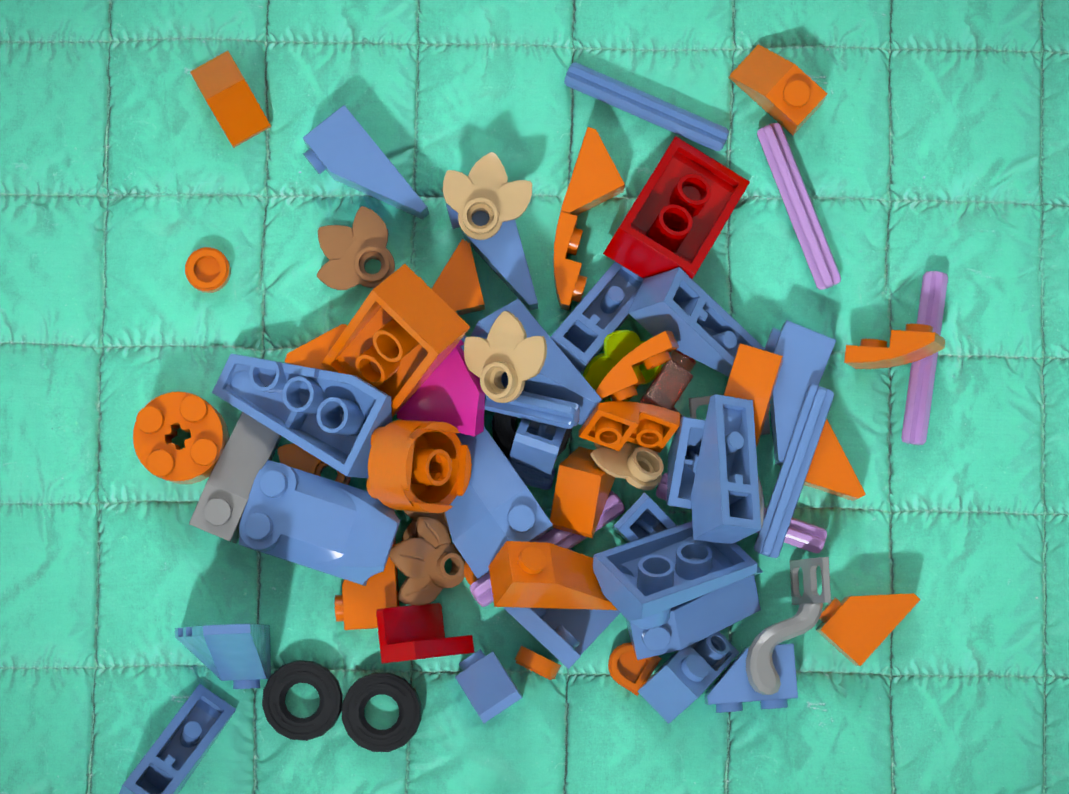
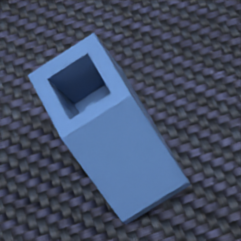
(687, 675)
(734, 688)

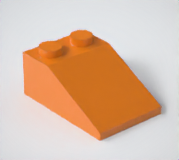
(397, 337)

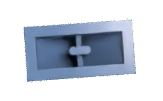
(536, 445)
(683, 461)
(642, 520)

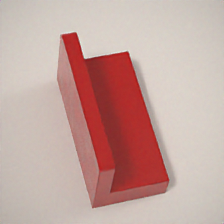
(417, 634)

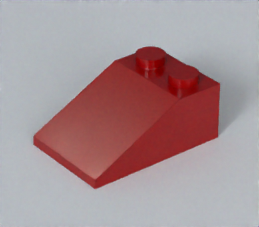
(677, 213)

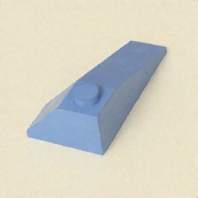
(310, 407)
(493, 508)
(231, 651)

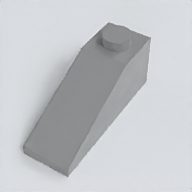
(232, 478)

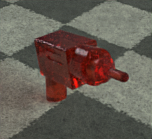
(670, 382)

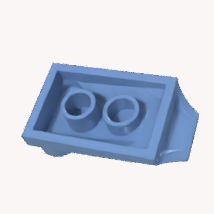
(317, 523)
(666, 571)

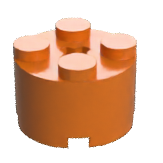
(159, 423)
(418, 466)

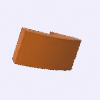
(567, 276)
(905, 347)
(626, 374)
(754, 379)
(635, 422)

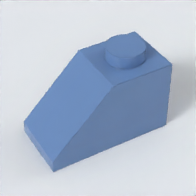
(487, 685)

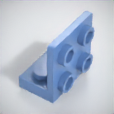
(564, 631)

